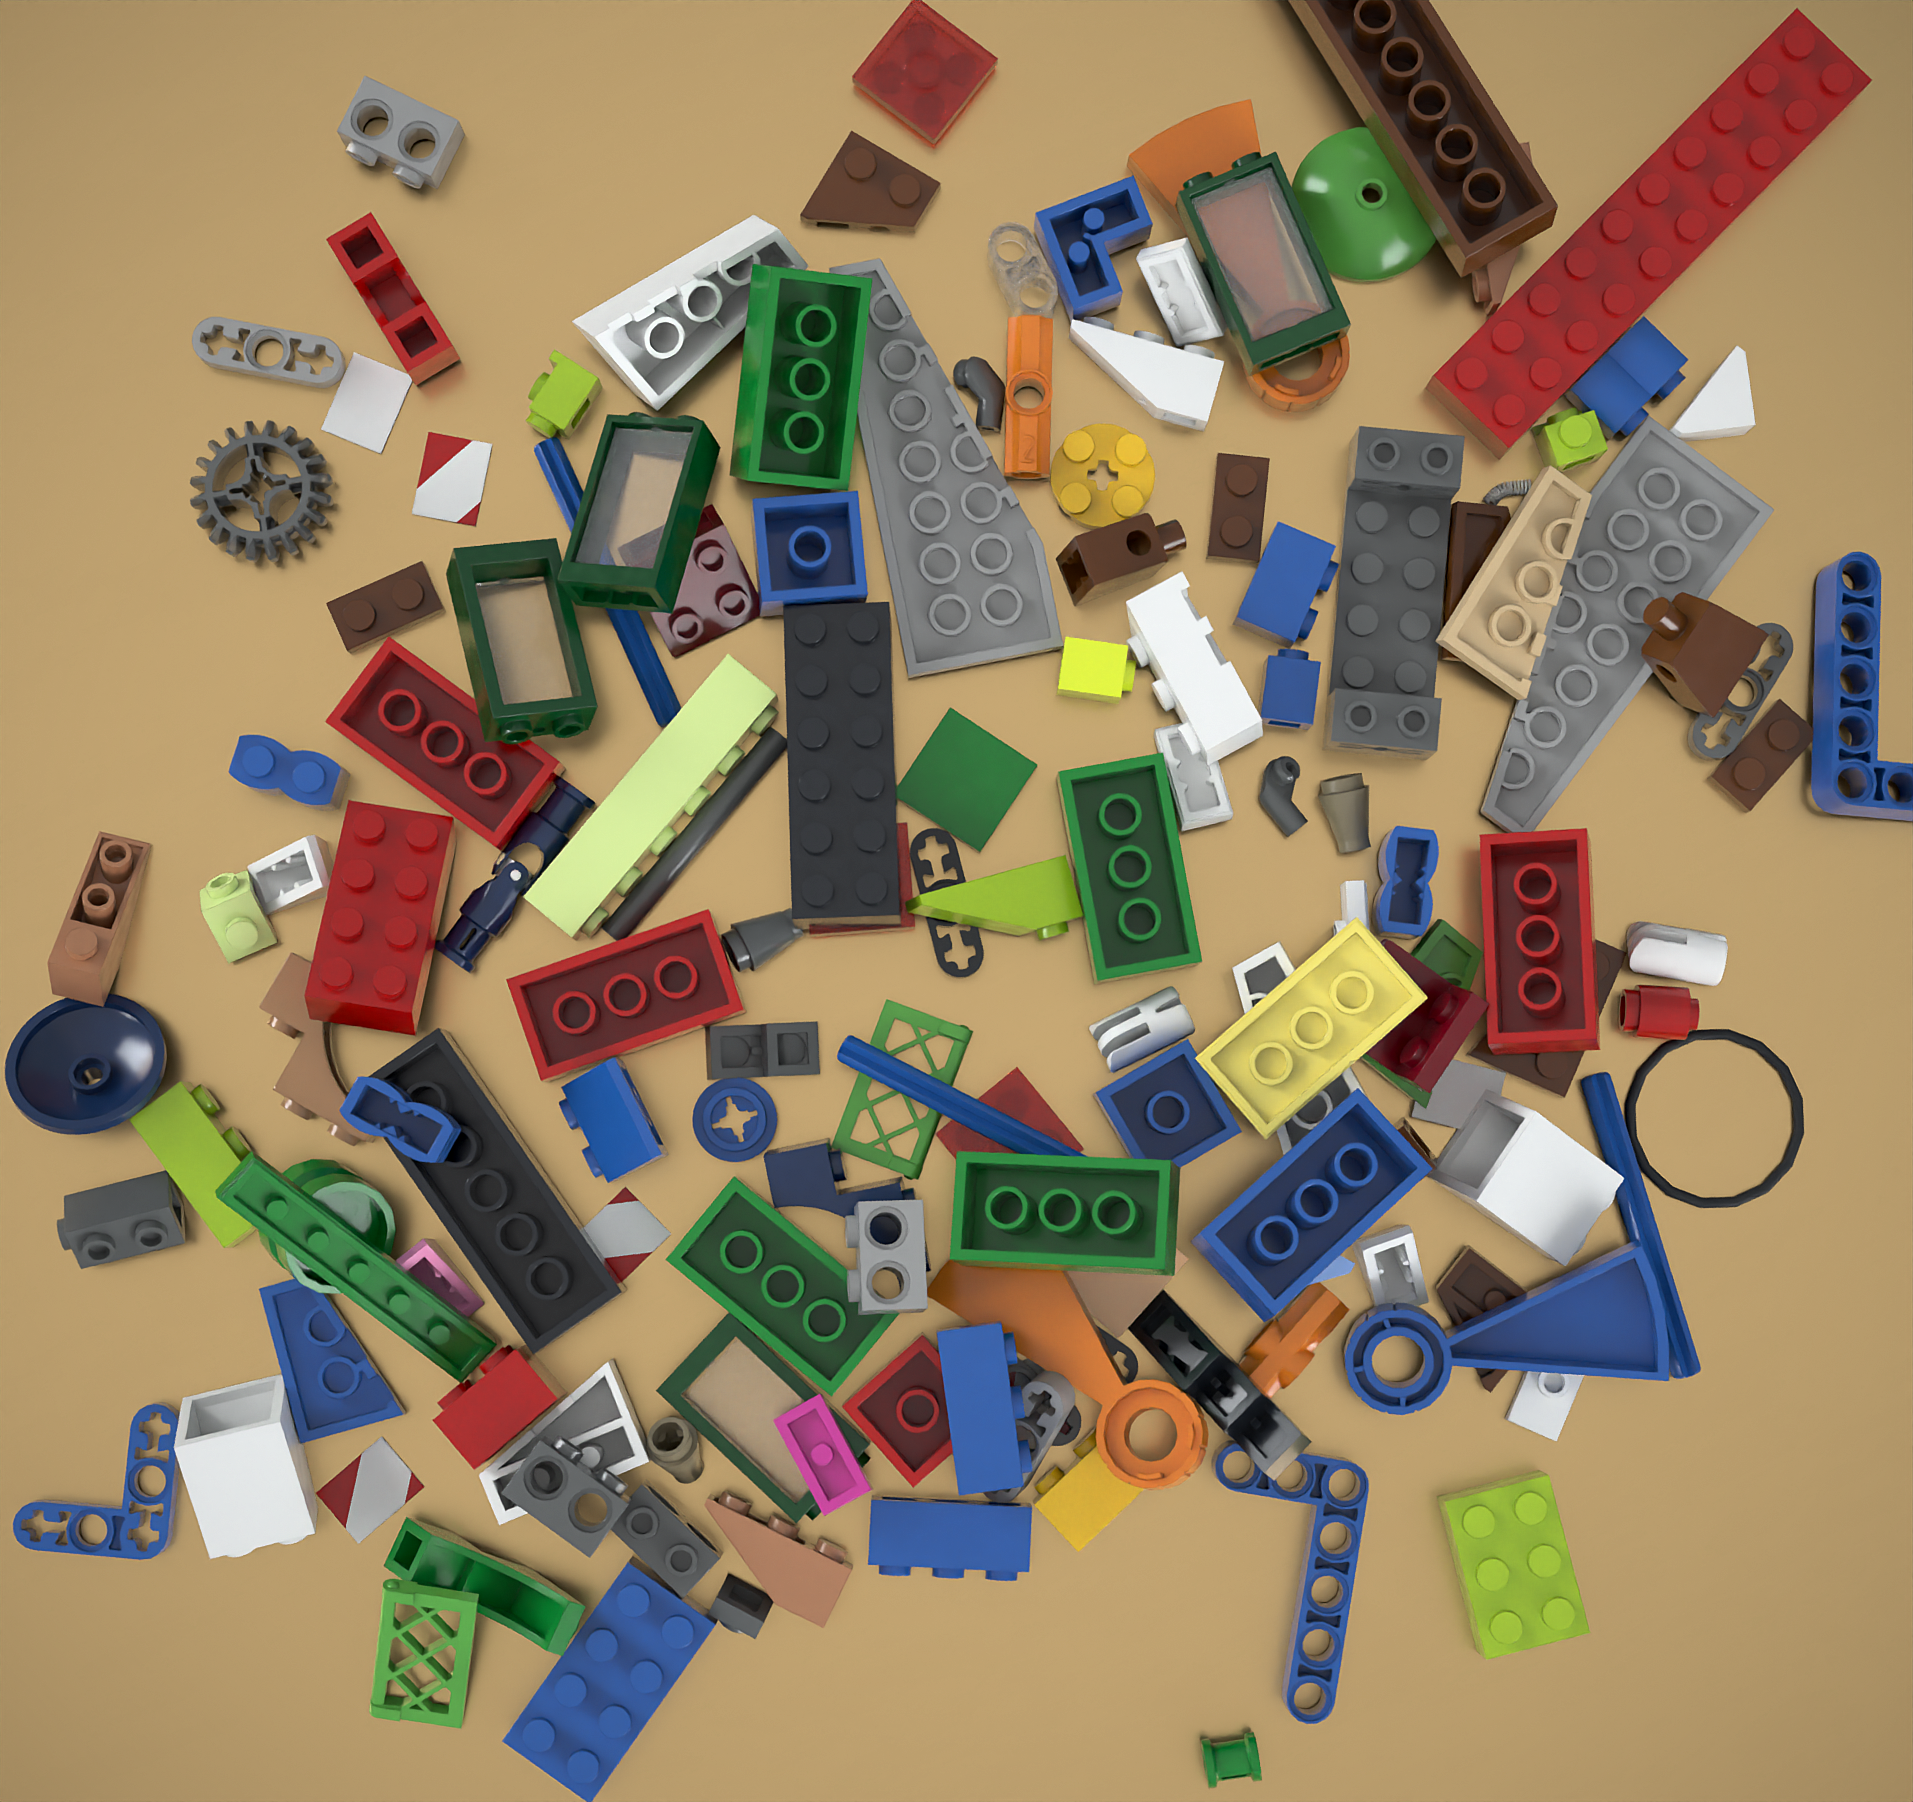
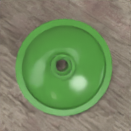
(1352, 235)

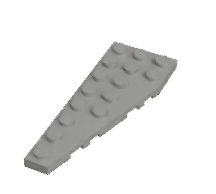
(1652, 529)
(953, 536)

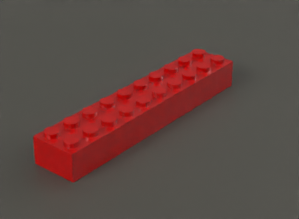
(1648, 233)

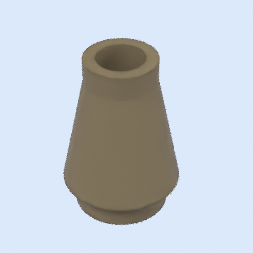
(1347, 810)
(675, 1448)

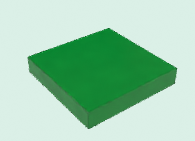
(965, 780)

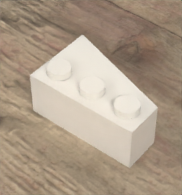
(1191, 671)
(594, 1419)

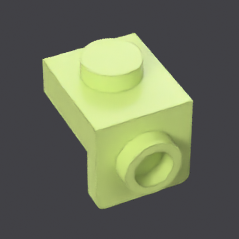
(236, 915)

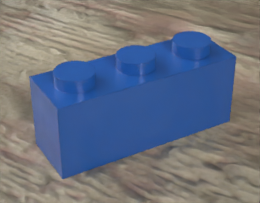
(983, 1407)
(950, 1536)

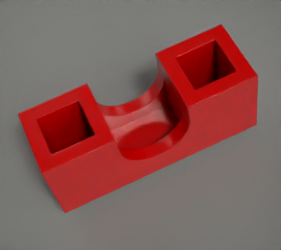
(393, 298)

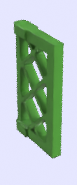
(859, 1100)
(428, 1602)

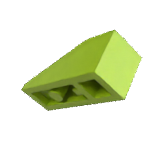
(1011, 902)

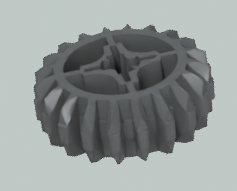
(240, 492)

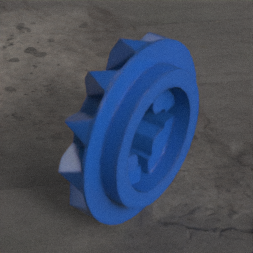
(712, 1107)

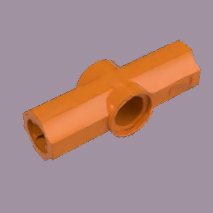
(1028, 365)
(1288, 1343)

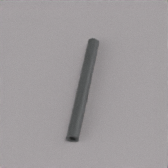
(695, 835)

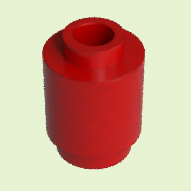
(1658, 1012)

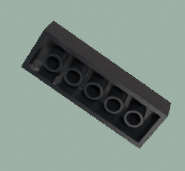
(842, 766)
(501, 1201)

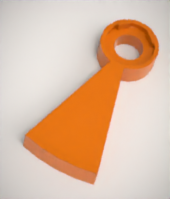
(1211, 145)
(1061, 1336)

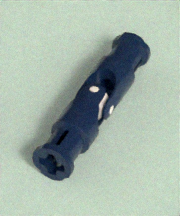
(492, 904)

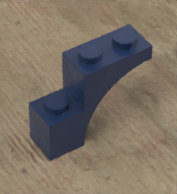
(811, 1175)

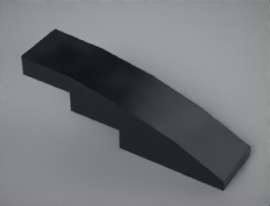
(1219, 1385)

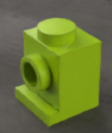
(562, 397)
(1570, 440)

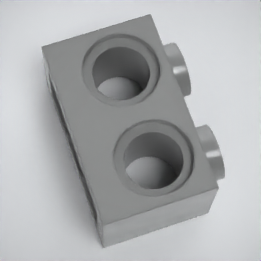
(407, 123)
(903, 1257)

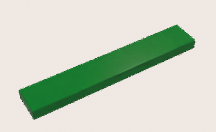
(355, 1266)

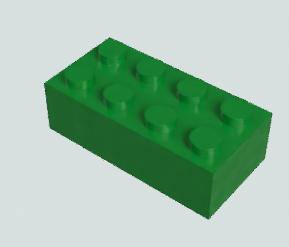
(800, 377)
(1128, 868)
(1065, 1213)
(779, 1285)

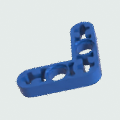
(119, 1519)

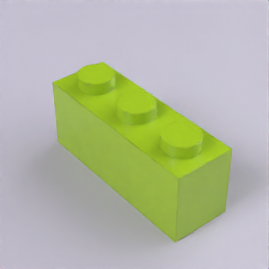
(196, 1154)

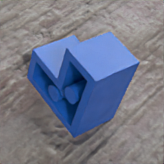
(1082, 235)

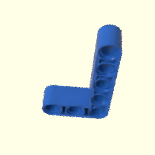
(1855, 711)
(1316, 1563)

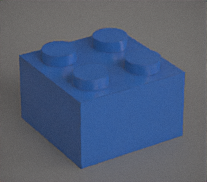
(808, 550)
(1168, 1109)

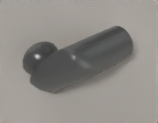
(987, 386)
(1277, 792)

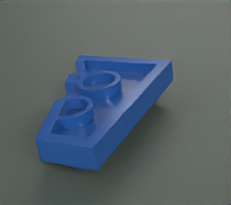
(323, 1364)

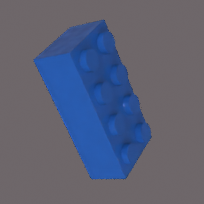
(1311, 1205)
(610, 1680)

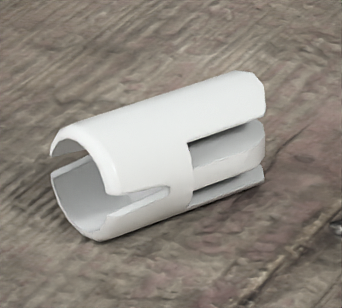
(1677, 953)
(1142, 1028)

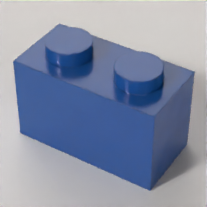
(1285, 586)

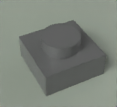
(741, 1607)

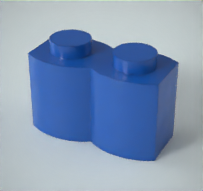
(1628, 378)
(278, 771)
(1405, 867)
(412, 1127)

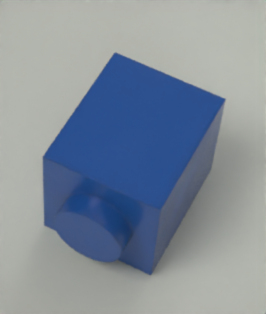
(1289, 689)

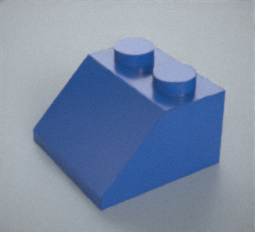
(612, 1120)

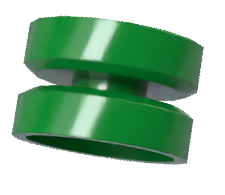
(347, 1198)

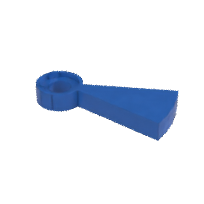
(1586, 1322)

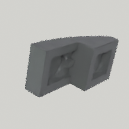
(762, 1050)

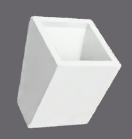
(1526, 1176)
(245, 1467)

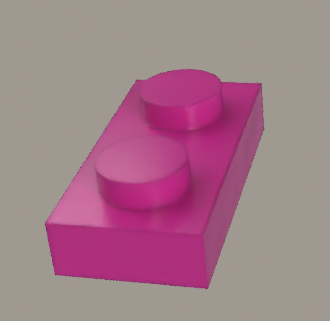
(822, 1454)

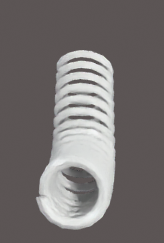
(1496, 495)

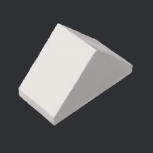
(1721, 405)
(292, 875)
(1391, 1266)

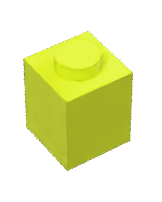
(1095, 670)

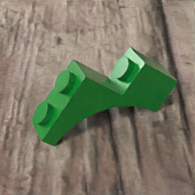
(506, 1590)

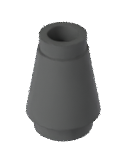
(759, 939)

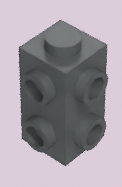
(122, 1220)

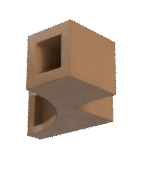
(311, 1076)

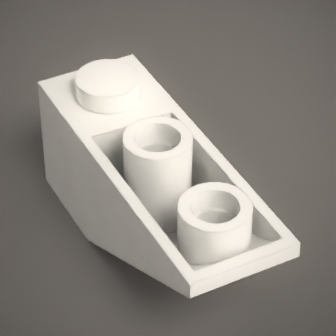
(1161, 378)

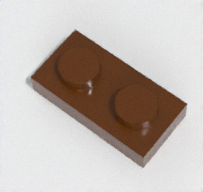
(1237, 508)
(385, 607)
(1762, 756)

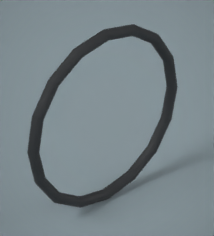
(1798, 1119)

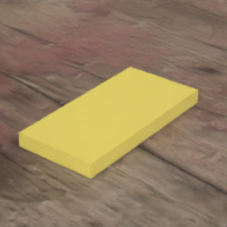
(1311, 1028)

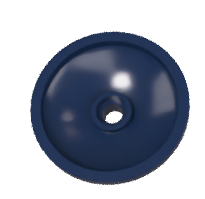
(82, 1042)

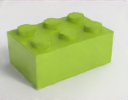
(1513, 1564)

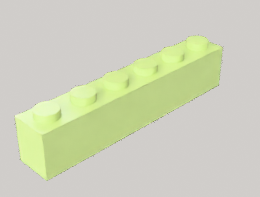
(652, 798)

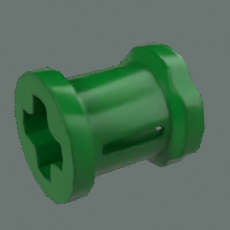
(1231, 1760)

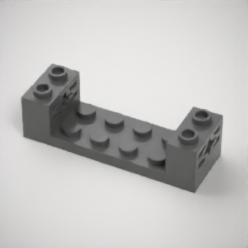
(1391, 593)

